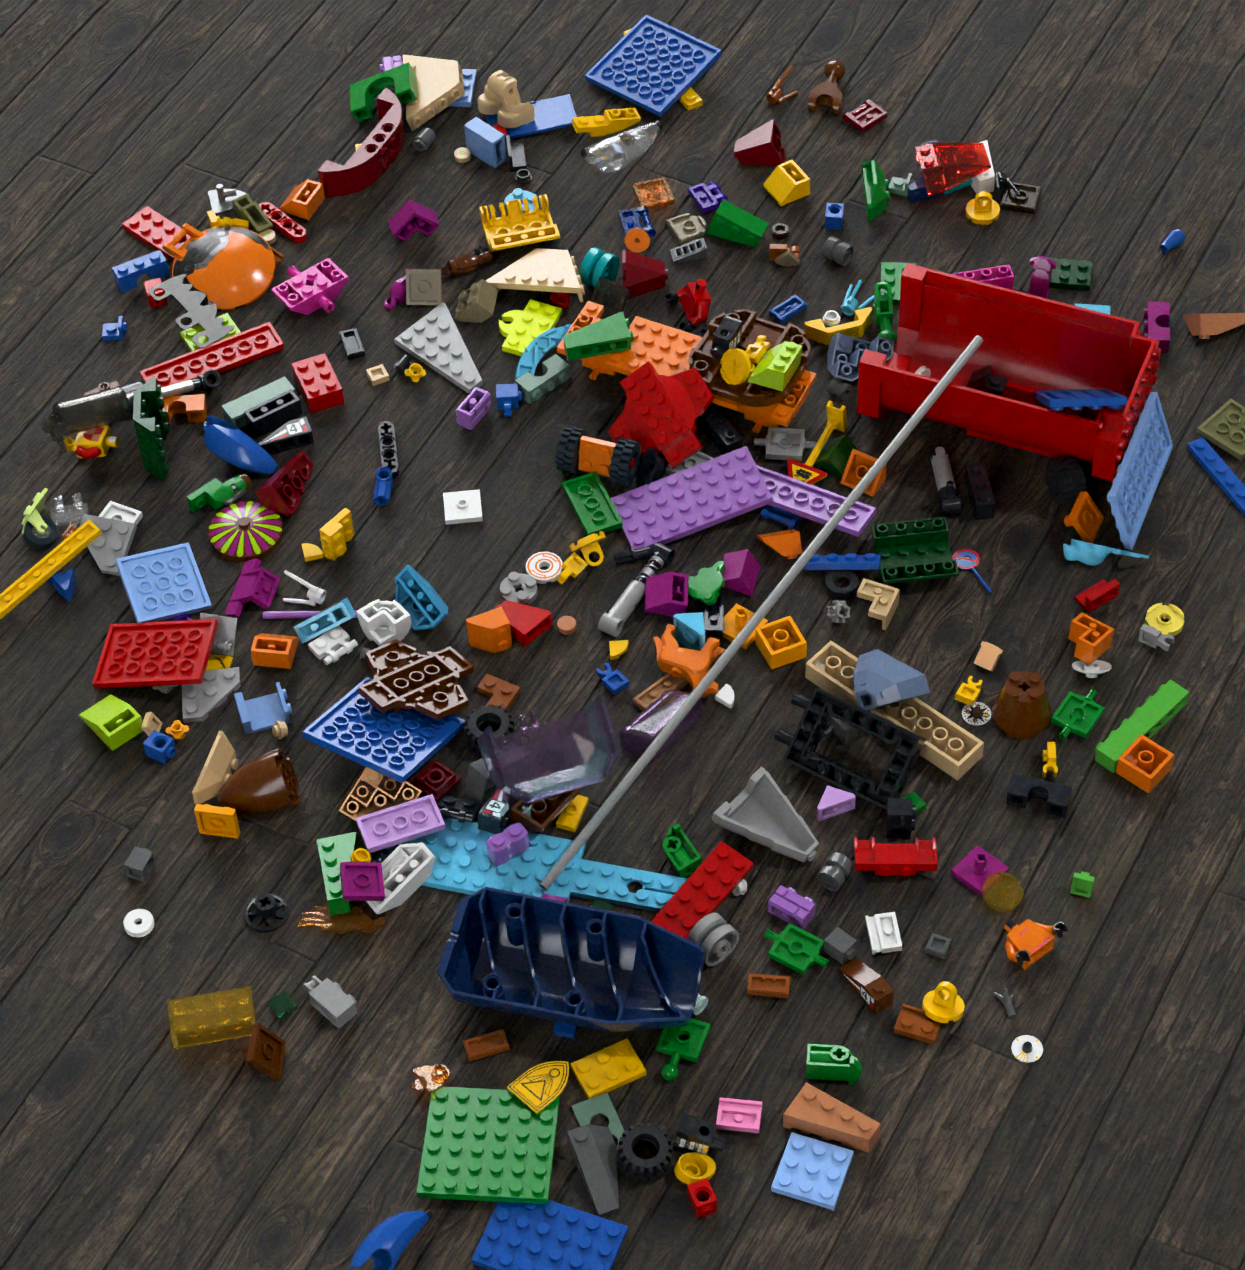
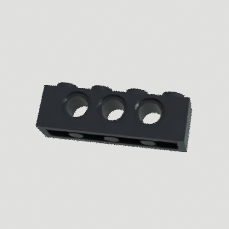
(719, 430)

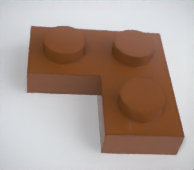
(500, 691)

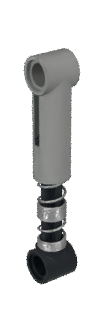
(614, 620)

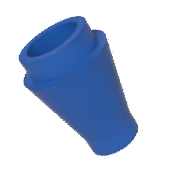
(1173, 240)

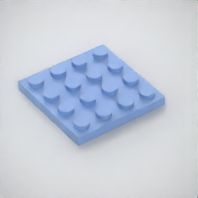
(163, 583)

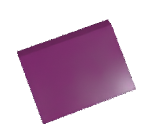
(740, 571)

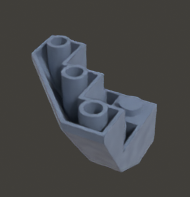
(846, 351)
(885, 681)

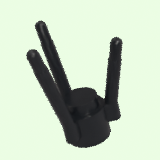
(1001, 182)

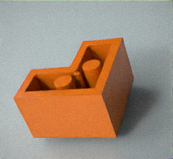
(1091, 637)

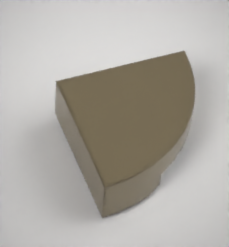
(787, 259)

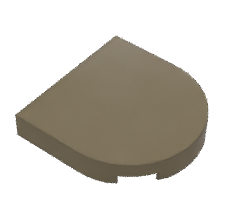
(687, 227)

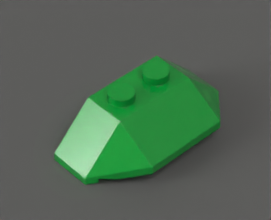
(874, 189)

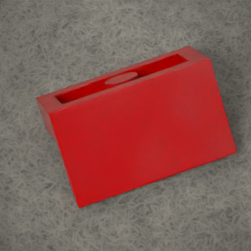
(1098, 595)

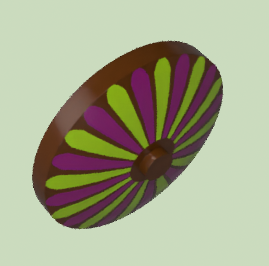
(245, 531)

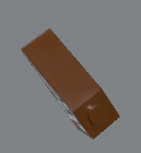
(869, 985)

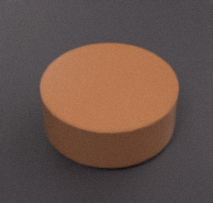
(566, 625)

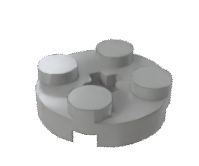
(519, 580)

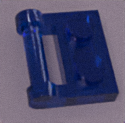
(629, 220)

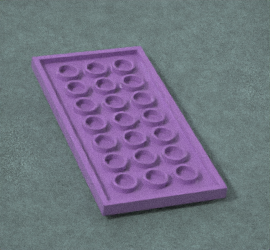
(692, 499)

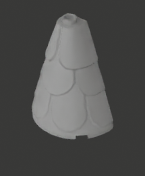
(768, 819)

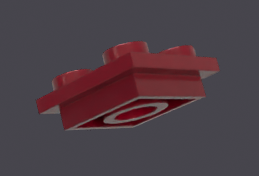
(440, 787)

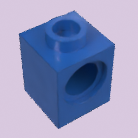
(834, 216)
(159, 747)

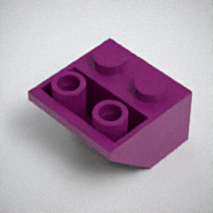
(667, 594)

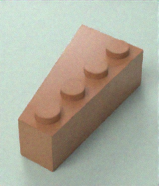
(831, 1119)

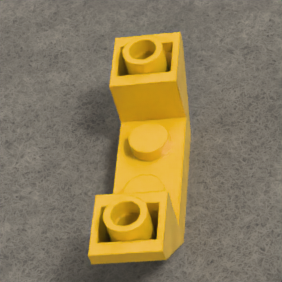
(816, 329)

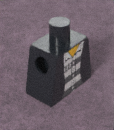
(723, 340)
(696, 1136)

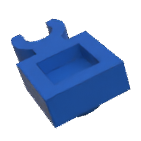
(613, 681)

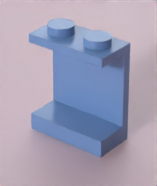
(263, 711)

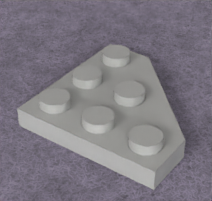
(112, 543)
(202, 698)

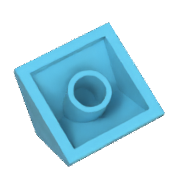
(690, 630)

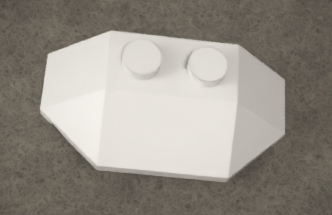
(403, 874)

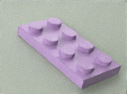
(400, 823)

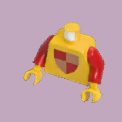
(92, 442)

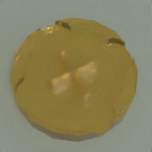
(1002, 891)

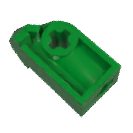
(681, 852)
(832, 1063)

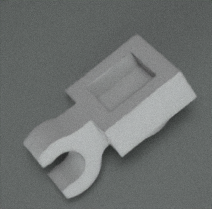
(1153, 638)

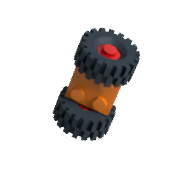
(588, 454)

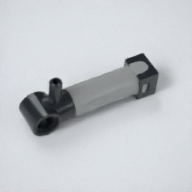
(939, 459)

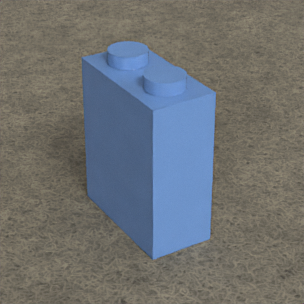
(485, 142)

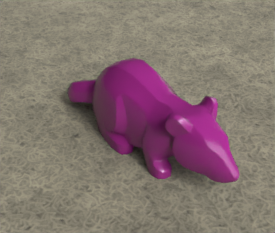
(396, 293)

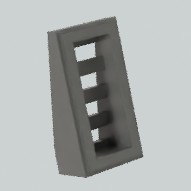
(695, 251)

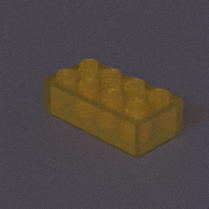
(211, 1016)

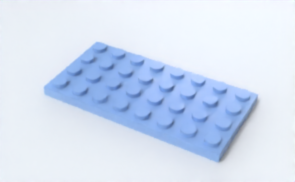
(1140, 471)

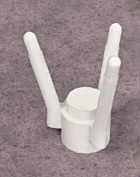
(315, 594)

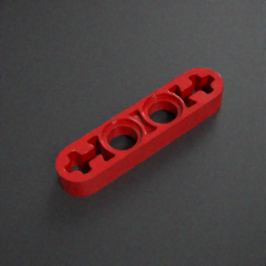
(283, 221)

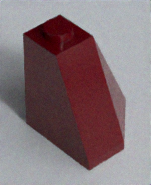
(761, 146)
(642, 274)

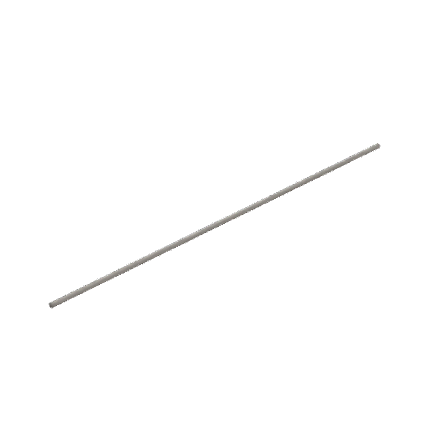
(758, 616)

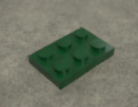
(1071, 274)

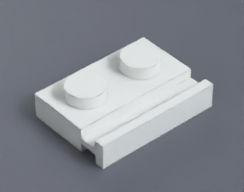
(883, 933)

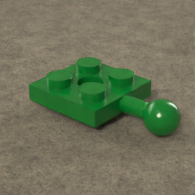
(688, 1049)

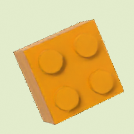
(780, 642)

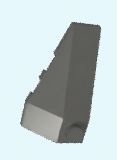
(597, 1162)

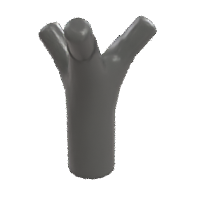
(1007, 1002)

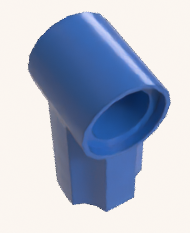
(383, 486)

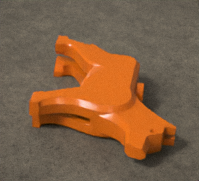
(686, 662)

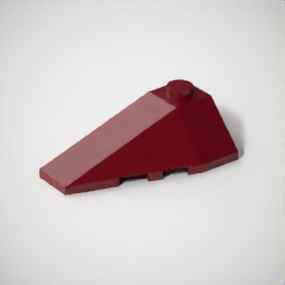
(285, 487)

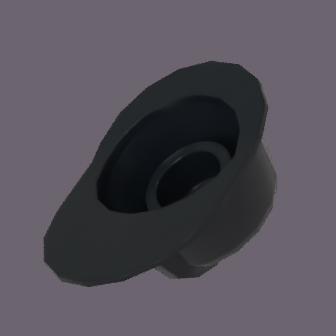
(650, 468)

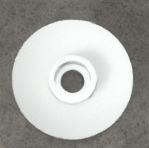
(1092, 670)

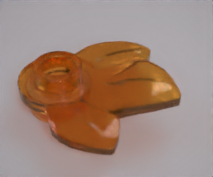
(430, 1077)

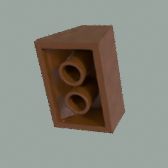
(539, 814)

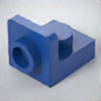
(114, 331)

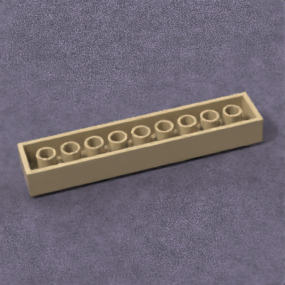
(946, 743)

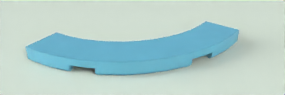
(538, 348)

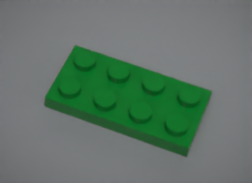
(592, 504)

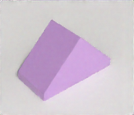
(834, 803)

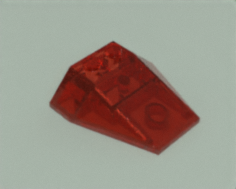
(950, 164)

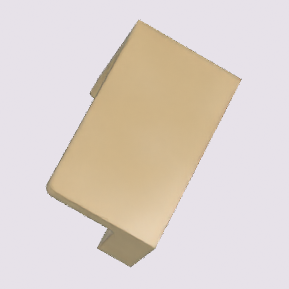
(883, 598)

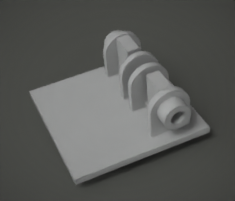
(225, 634)

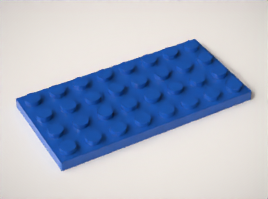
(1078, 398)

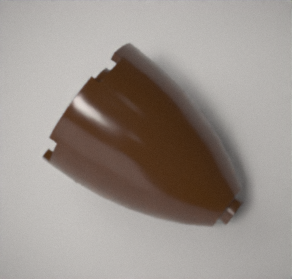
(262, 785)

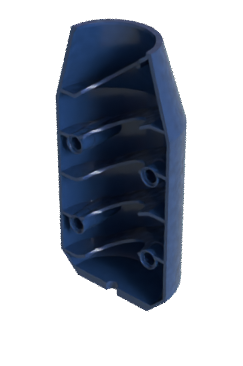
(569, 963)

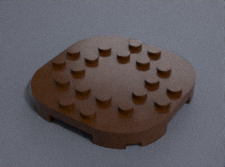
(747, 393)

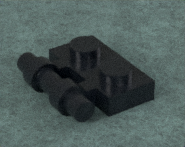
(458, 809)

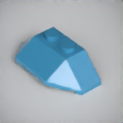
(419, 600)

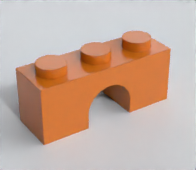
(192, 405)

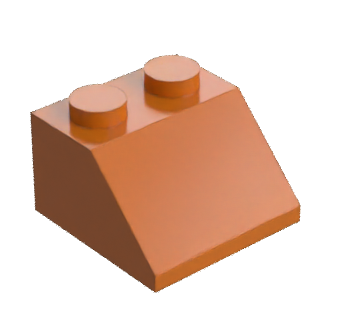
(489, 631)

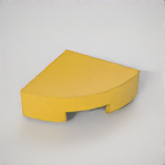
(311, 552)
(618, 648)

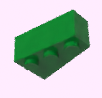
(736, 225)

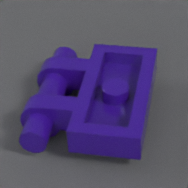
(703, 196)

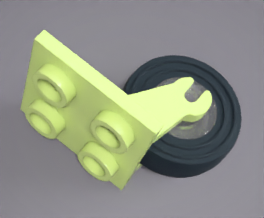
(38, 530)

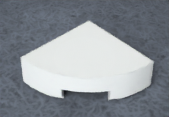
(726, 696)

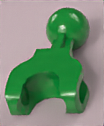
(884, 311)

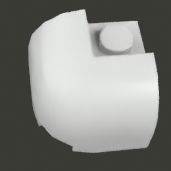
(384, 621)

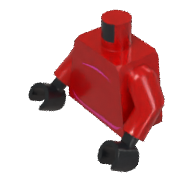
(694, 301)

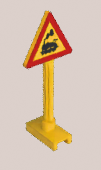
(805, 472)

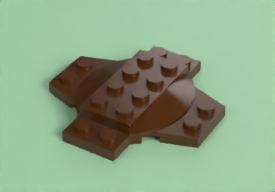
(416, 680)

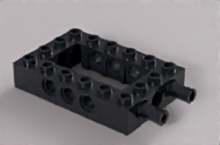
(811, 728)

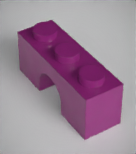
(1157, 322)

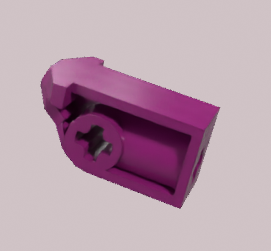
(1041, 275)

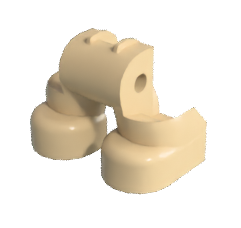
(503, 99)

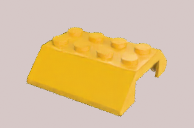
(518, 227)

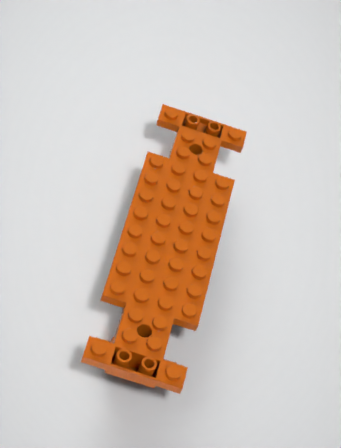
(669, 353)

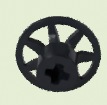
(266, 909)

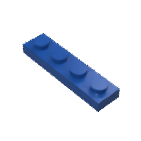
(844, 562)

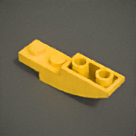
(611, 122)

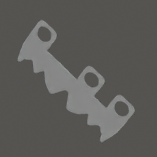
(199, 314)

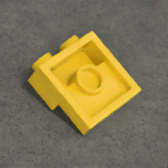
(336, 534)

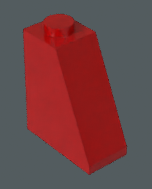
(526, 621)

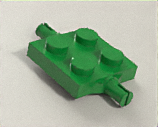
(1077, 714)
(796, 948)

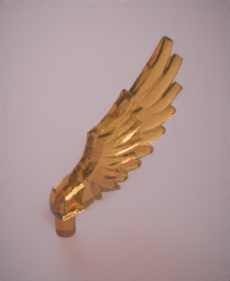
(341, 923)

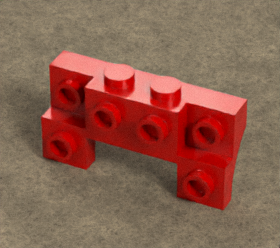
(895, 858)

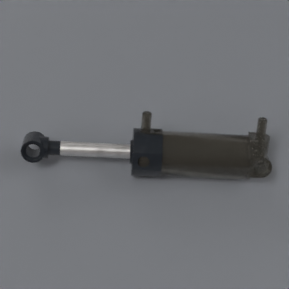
(109, 407)

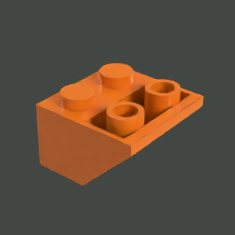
(304, 199)
(274, 650)

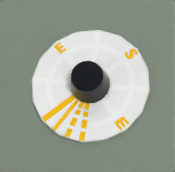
(1027, 1048)

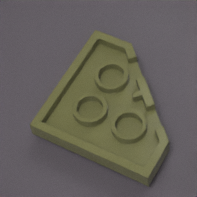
(1226, 428)

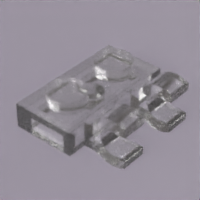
(70, 513)

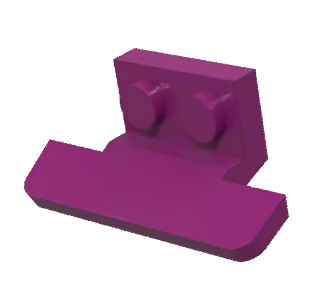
(253, 585)

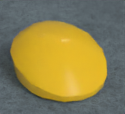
(694, 1167)

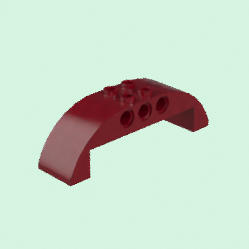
(372, 156)

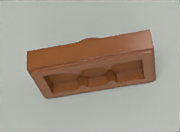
(768, 985)
(486, 1045)

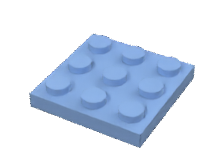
(812, 1171)

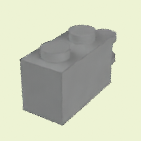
(331, 1000)

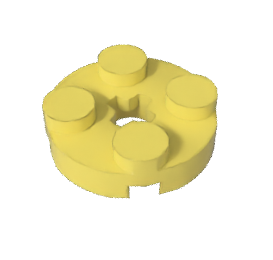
(1171, 612)

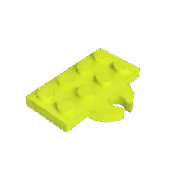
(527, 325)

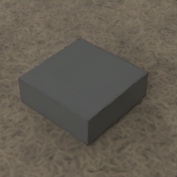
(938, 946)

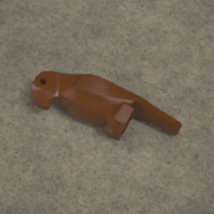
(465, 264)

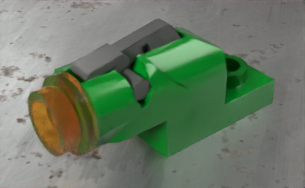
(219, 494)

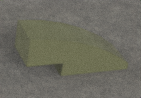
(250, 211)

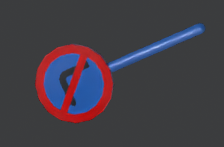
(969, 560)

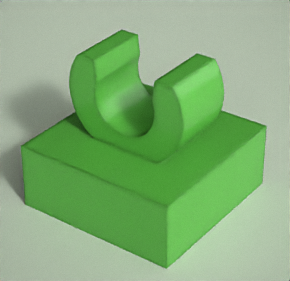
(1082, 884)

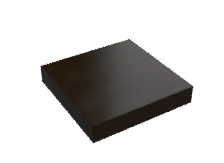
(1026, 203)

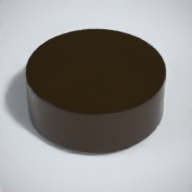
(780, 231)

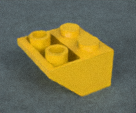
(787, 183)

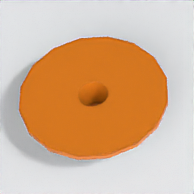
(637, 240)

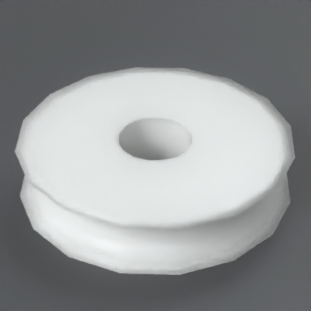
(142, 929)

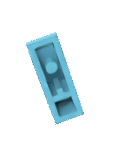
(325, 620)

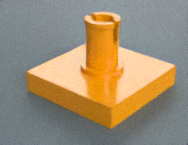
(736, 620)

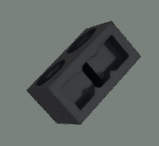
(900, 818)

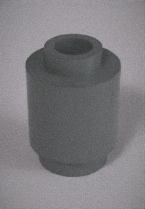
(424, 139)

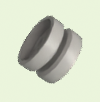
(715, 936)

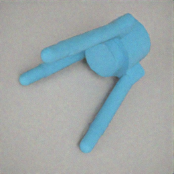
(851, 304)

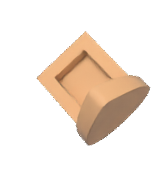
(988, 656)

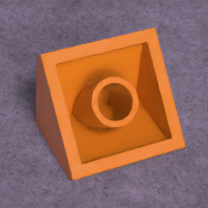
(857, 467)

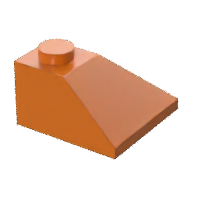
(785, 543)

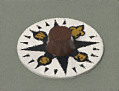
(977, 714)

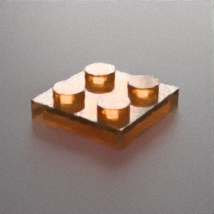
(653, 193)

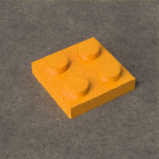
(217, 821)

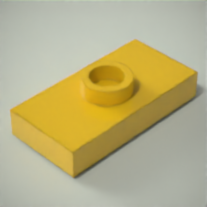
(572, 814)

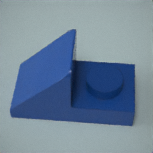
(64, 583)

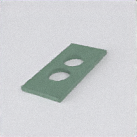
(599, 1106)

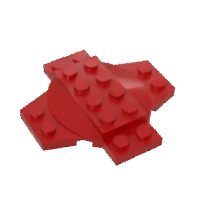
(663, 412)

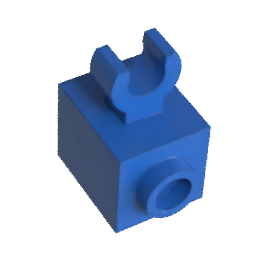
(508, 398)

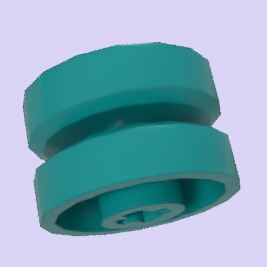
(597, 264)

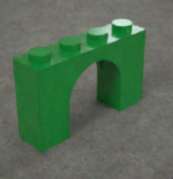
(365, 91)

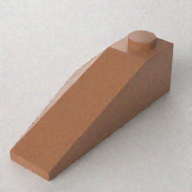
(1213, 323)

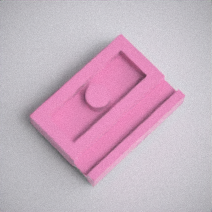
(739, 1115)

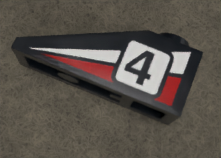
(289, 436)
(495, 813)

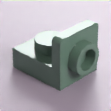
(900, 186)

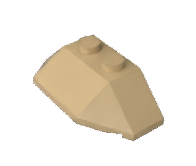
(216, 770)

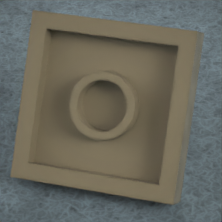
(424, 286)

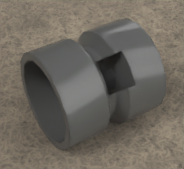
(837, 250)
(835, 871)

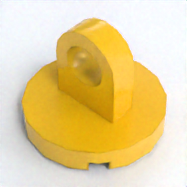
(982, 209)
(736, 366)
(588, 545)
(943, 1003)

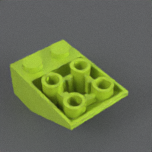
(113, 721)

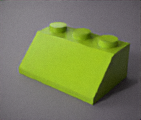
(777, 366)

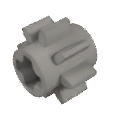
(838, 611)

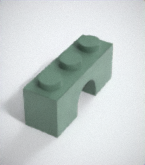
(554, 373)

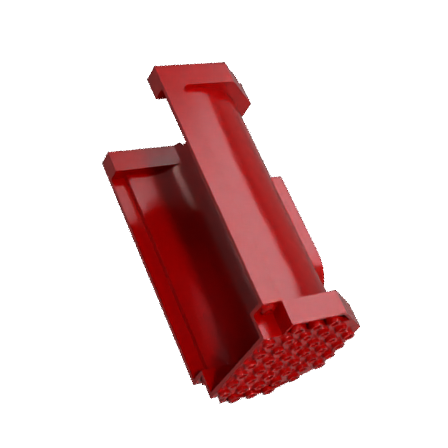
(1028, 342)

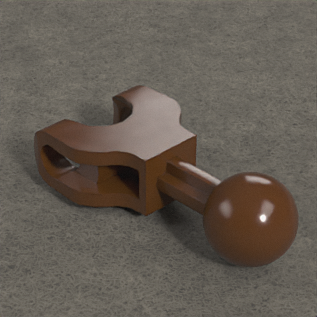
(828, 91)

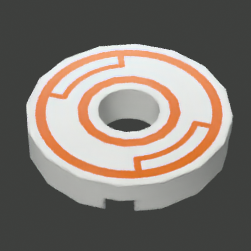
(542, 559)

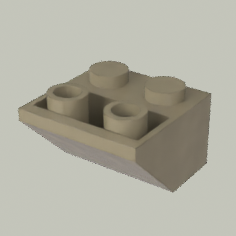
(476, 302)

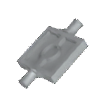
(785, 443)

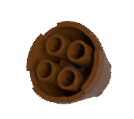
(1022, 706)

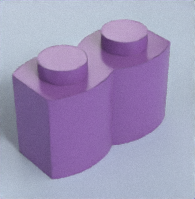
(507, 844)

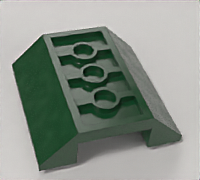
(151, 427)
(913, 550)

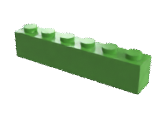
(1145, 720)

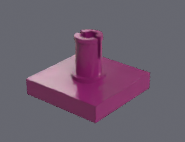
(976, 868)
(362, 881)

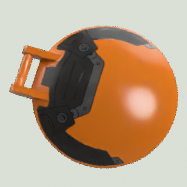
(223, 263)

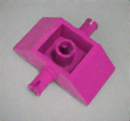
(312, 288)

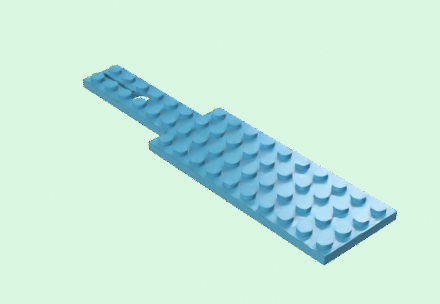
(465, 868)

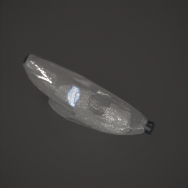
(621, 149)

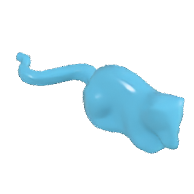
(1091, 553)

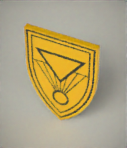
(541, 1084)

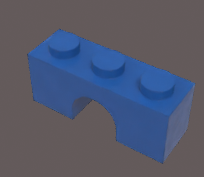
(128, 272)

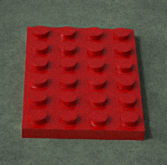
(155, 653)

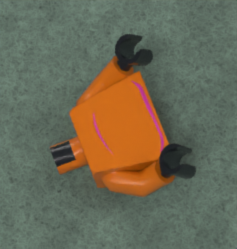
(1030, 940)

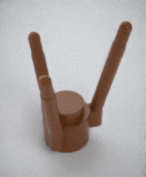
(776, 93)

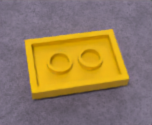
(608, 1069)

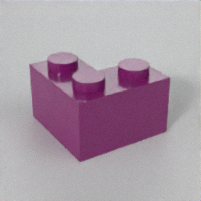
(412, 218)

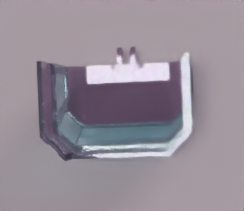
(553, 754)

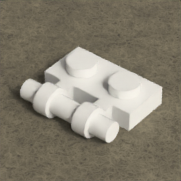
(330, 641)

